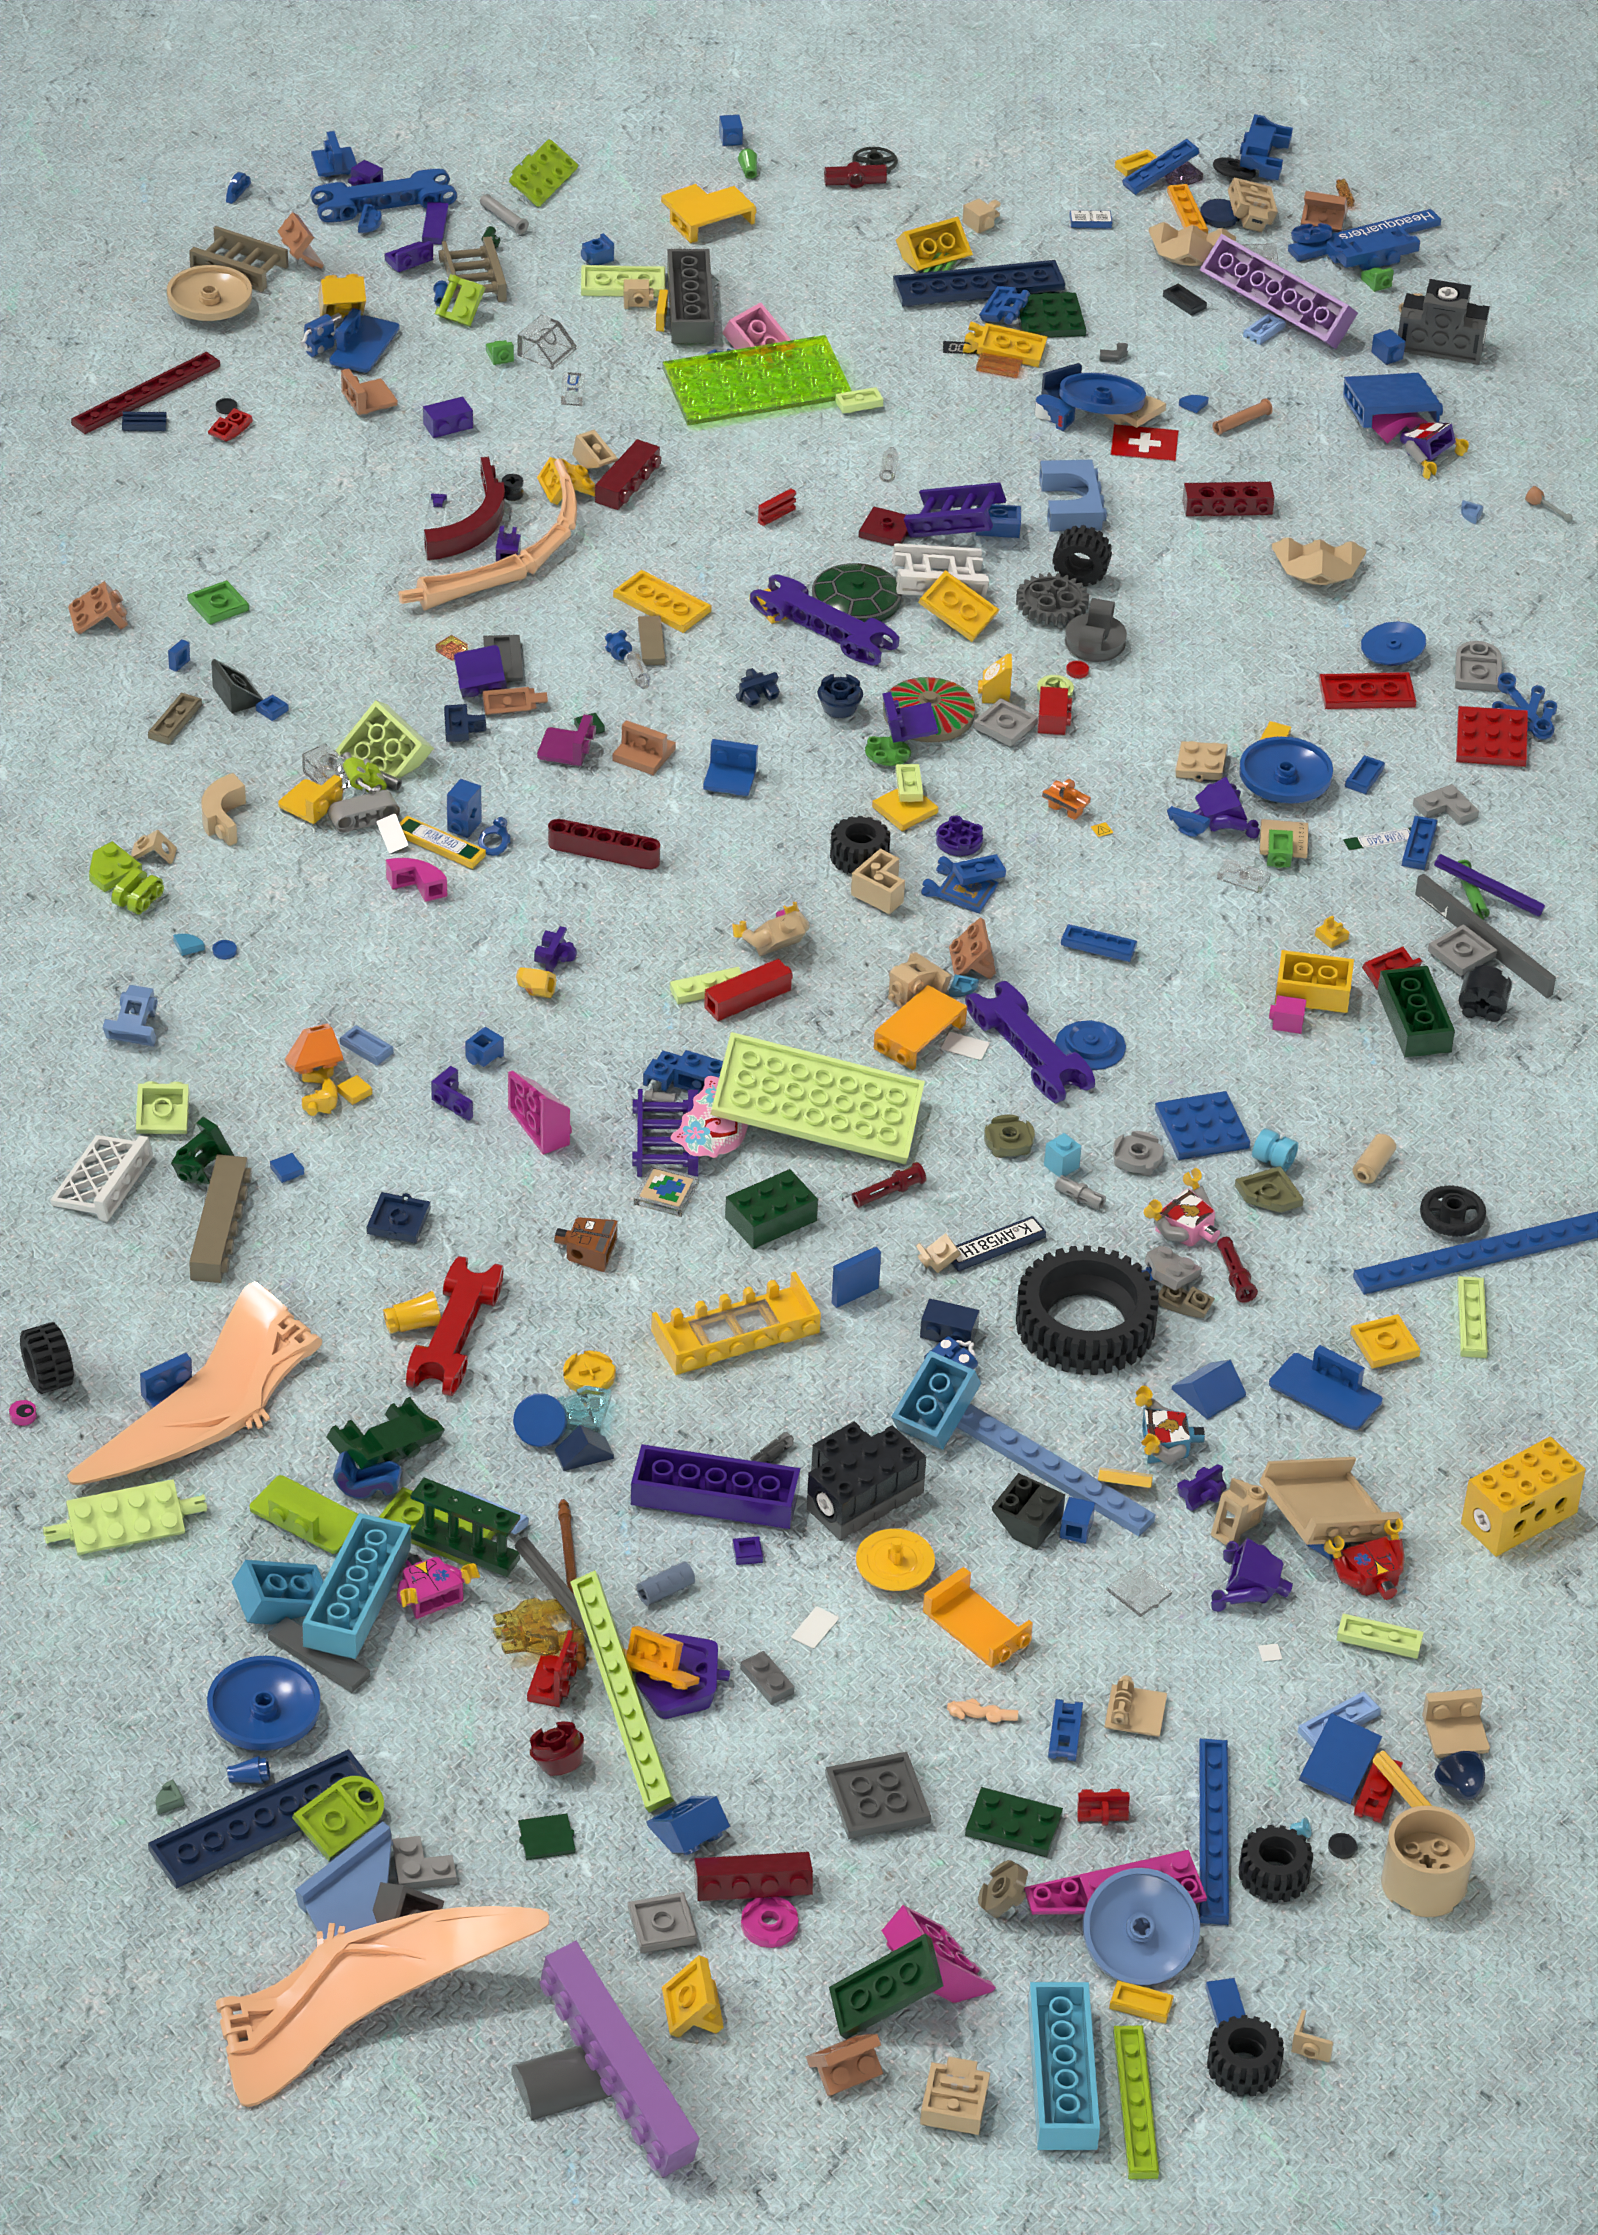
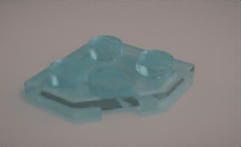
(587, 1407)

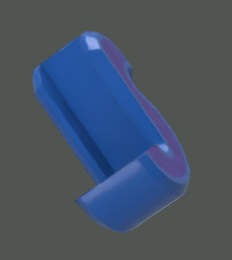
(365, 1482)

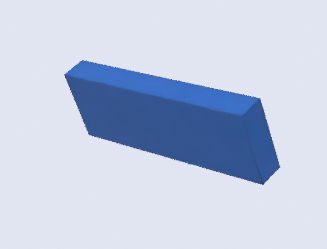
(1419, 842)

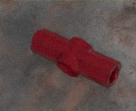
(863, 175)

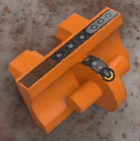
(1065, 796)

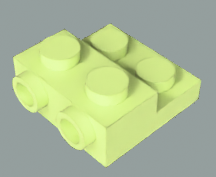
(162, 1108)

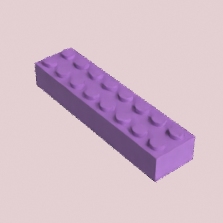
(1279, 291)
(618, 2059)

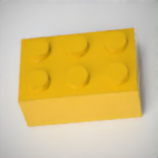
(341, 294)
(1317, 979)

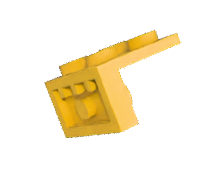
(551, 484)

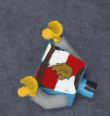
(1165, 1431)

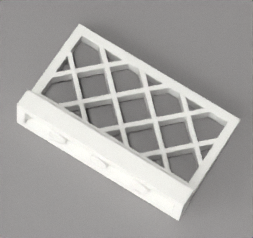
(119, 1180)

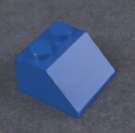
(690, 1824)

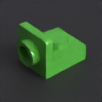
(1377, 278)
(500, 352)
(1280, 848)

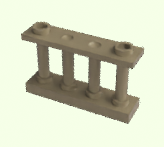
(244, 245)
(490, 263)

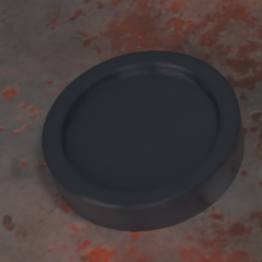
(225, 405)
(1342, 1845)

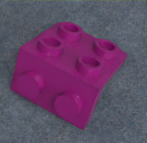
(568, 745)

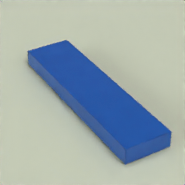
(1160, 166)

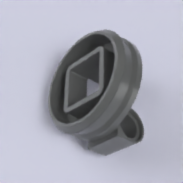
(1088, 631)

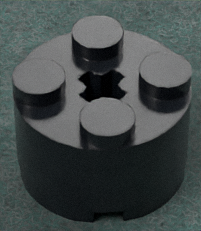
(1485, 993)

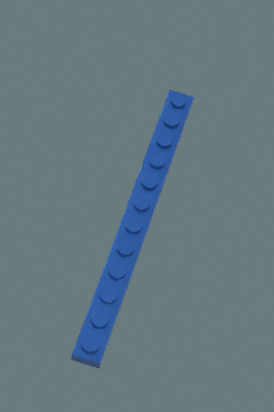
(1477, 1253)

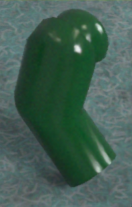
(490, 232)

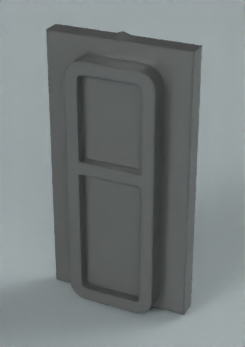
(510, 654)

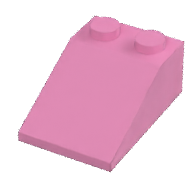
(754, 328)

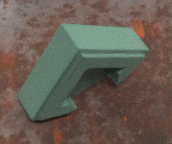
(169, 1798)

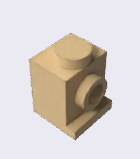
(637, 293)

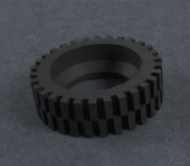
(1094, 1275)

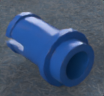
(439, 289)

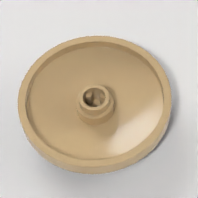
(209, 292)

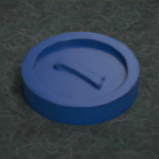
(224, 949)

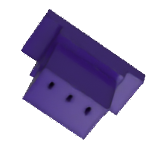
(438, 499)

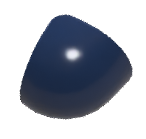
(1461, 1775)

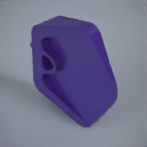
(697, 1658)

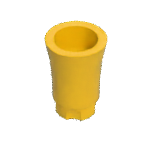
(413, 1314)

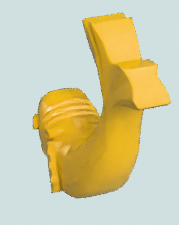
(324, 1099)

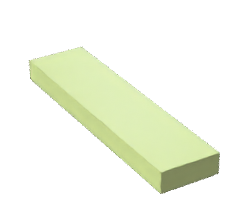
(1472, 1317)

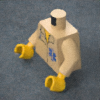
(775, 932)

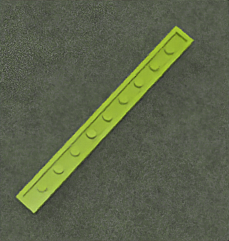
(622, 1692)

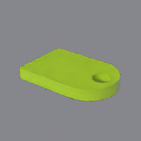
(339, 1816)

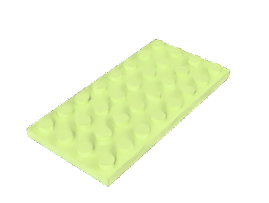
(817, 1098)

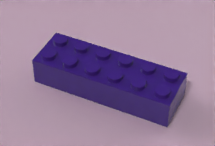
(715, 1486)

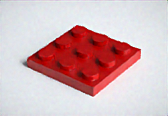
(1492, 736)

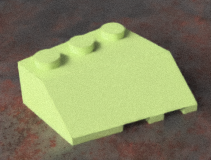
(386, 741)

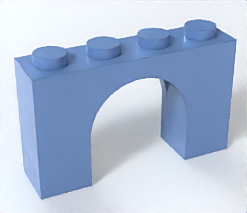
(1076, 477)

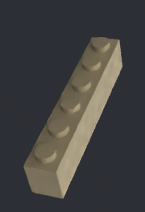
(219, 1219)

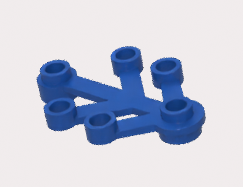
(1540, 727)

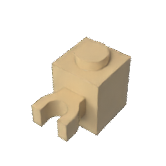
(980, 215)

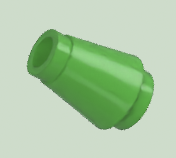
(748, 162)

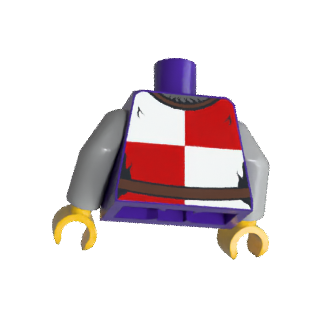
(1429, 441)

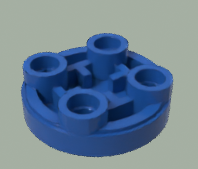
(540, 1420)

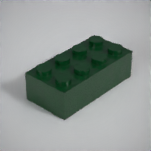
(1416, 1011)

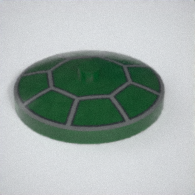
(858, 590)

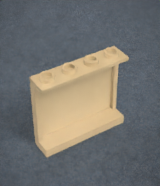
(1325, 1500)

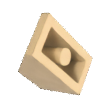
(592, 450)

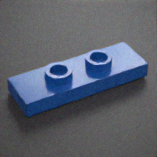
(1099, 943)

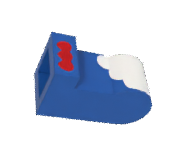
(1055, 411)

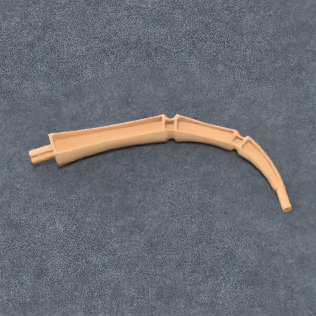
(443, 588)

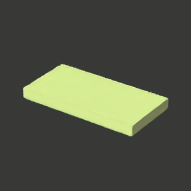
(609, 280)

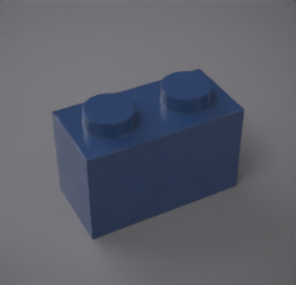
(950, 1320)

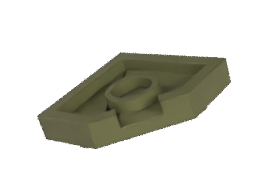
(1269, 1190)

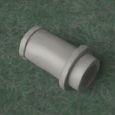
(652, 1096)

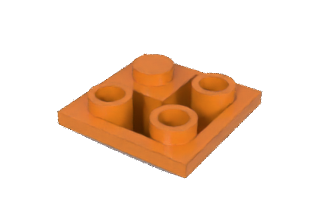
(314, 1048)

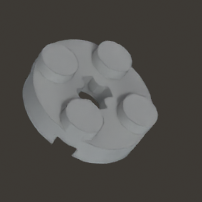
(1144, 1163)

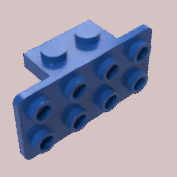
(361, 341)
(1328, 1386)

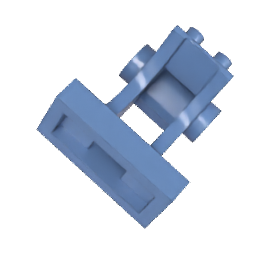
(132, 1027)

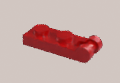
(1375, 1795)

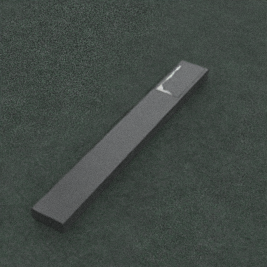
(1507, 952)

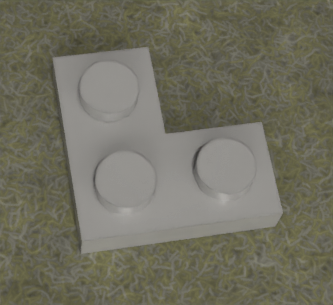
(1446, 800)
(421, 1872)

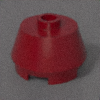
(558, 1749)

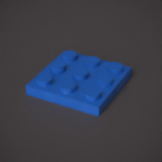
(1202, 1125)

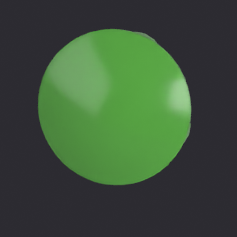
(885, 752)

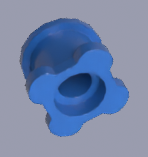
(618, 645)

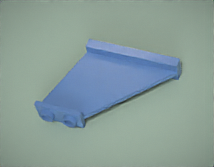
(349, 1884)

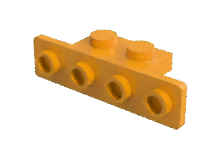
(657, 1657)

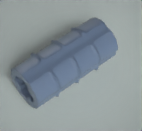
(665, 1583)

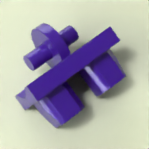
(557, 949)
(1205, 1487)

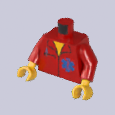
(1371, 1565)

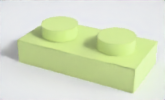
(859, 400)
(909, 782)

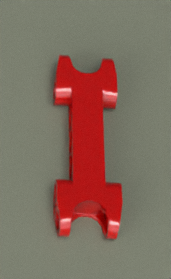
(442, 1356)

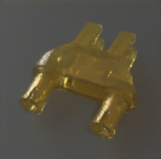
(532, 1629)

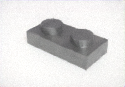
(767, 1677)

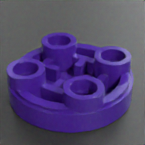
(959, 837)

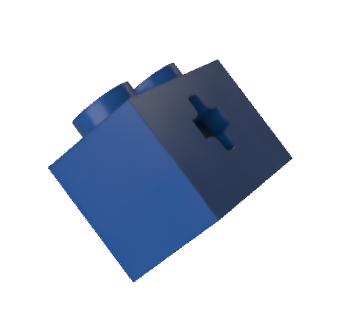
(464, 808)

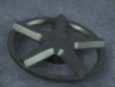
(876, 158)

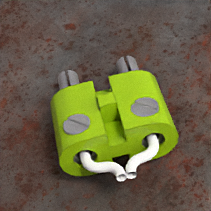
(363, 774)

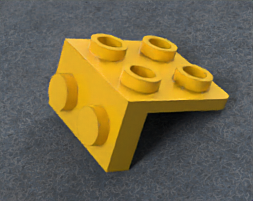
(312, 800)

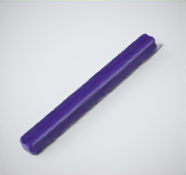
(1489, 885)

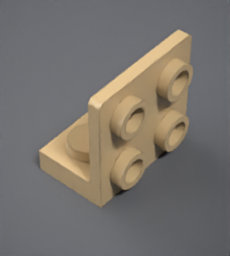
(1455, 1722)

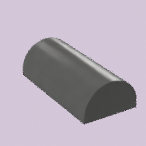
(557, 2082)

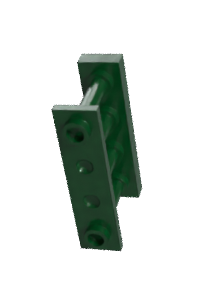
(457, 1541)

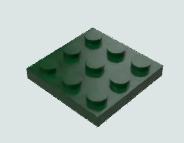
(1052, 315)

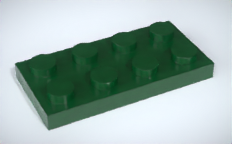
(885, 1986)

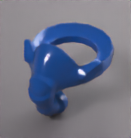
(498, 828)

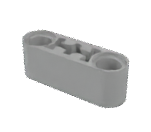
(362, 811)

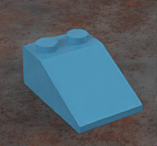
(276, 1590)

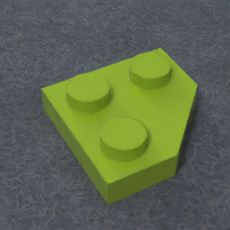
(110, 866)

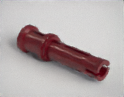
(900, 1181)
(1239, 1276)

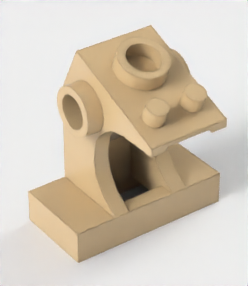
(913, 976)
(1247, 1505)

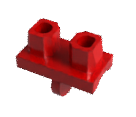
(1103, 1806)

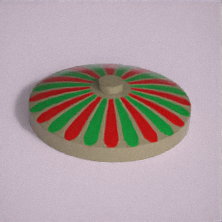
(950, 703)

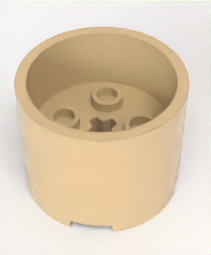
(1428, 1860)

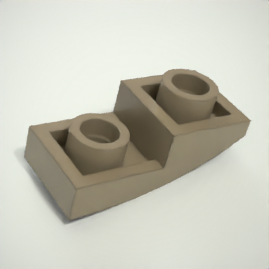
(1191, 1303)

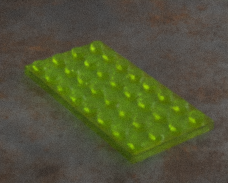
(755, 379)

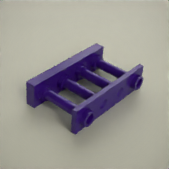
(955, 521)
(645, 1141)

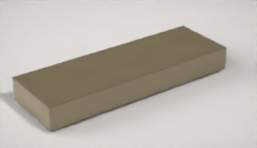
(651, 640)
(175, 718)

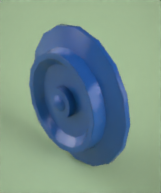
(1393, 643)
(1094, 1041)

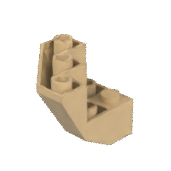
(1186, 246)
(1318, 560)

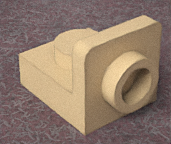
(939, 1253)

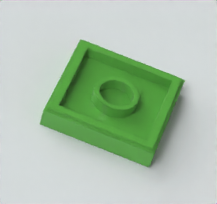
(218, 602)

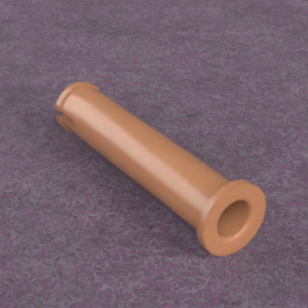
(1243, 416)

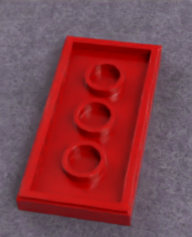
(1367, 690)

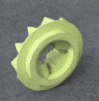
(1056, 681)

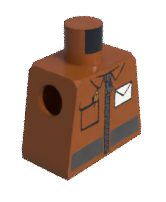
(589, 1241)

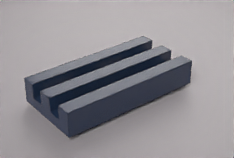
(144, 421)

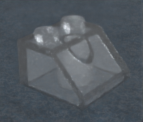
(545, 342)

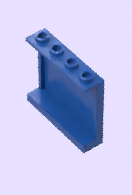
(1389, 395)

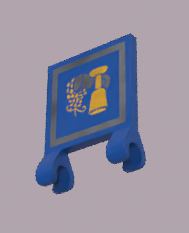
(969, 896)

